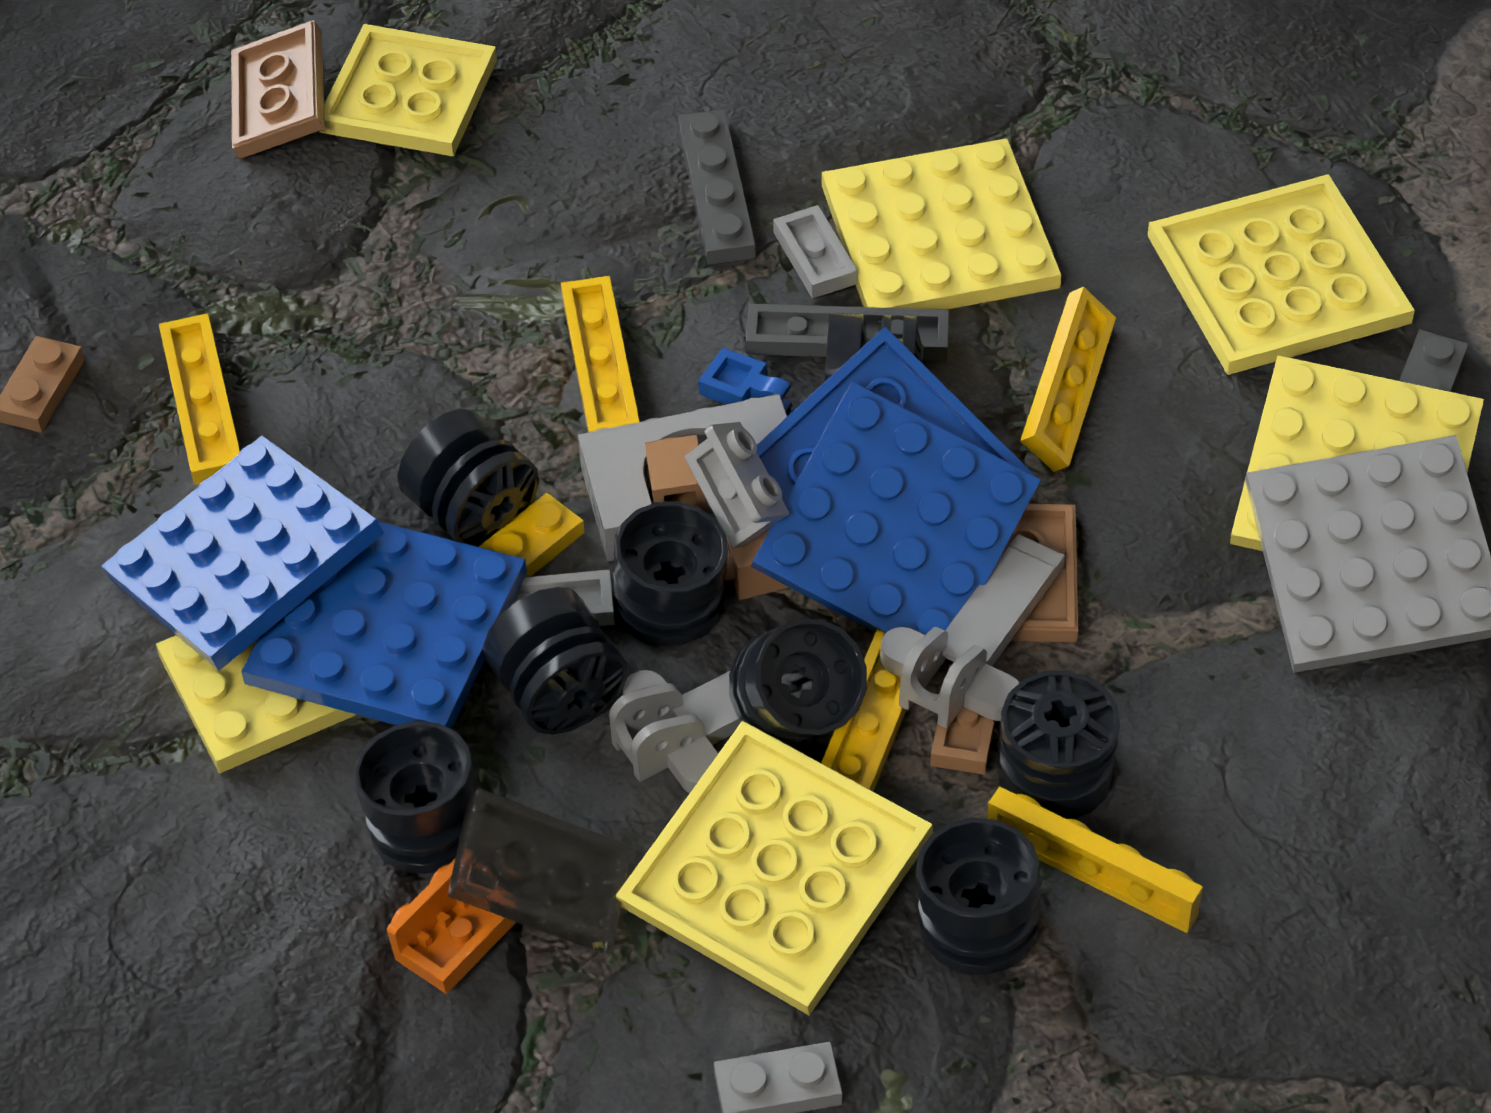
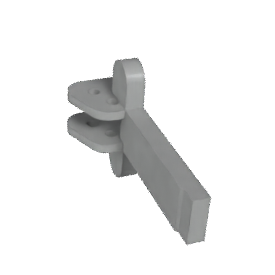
(973, 638)
(673, 730)

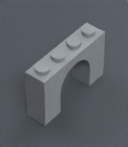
(617, 464)

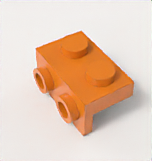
(443, 935)

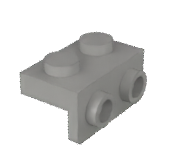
(736, 483)

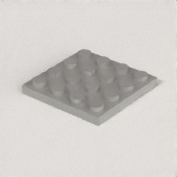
(1374, 553)

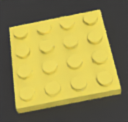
(941, 229)
(1279, 274)
(1338, 412)
(775, 867)

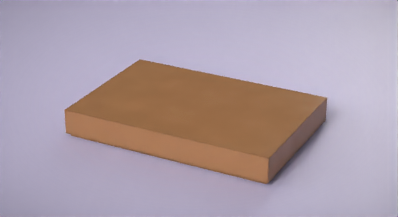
(277, 89)
(1057, 611)

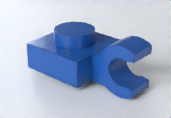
(738, 378)

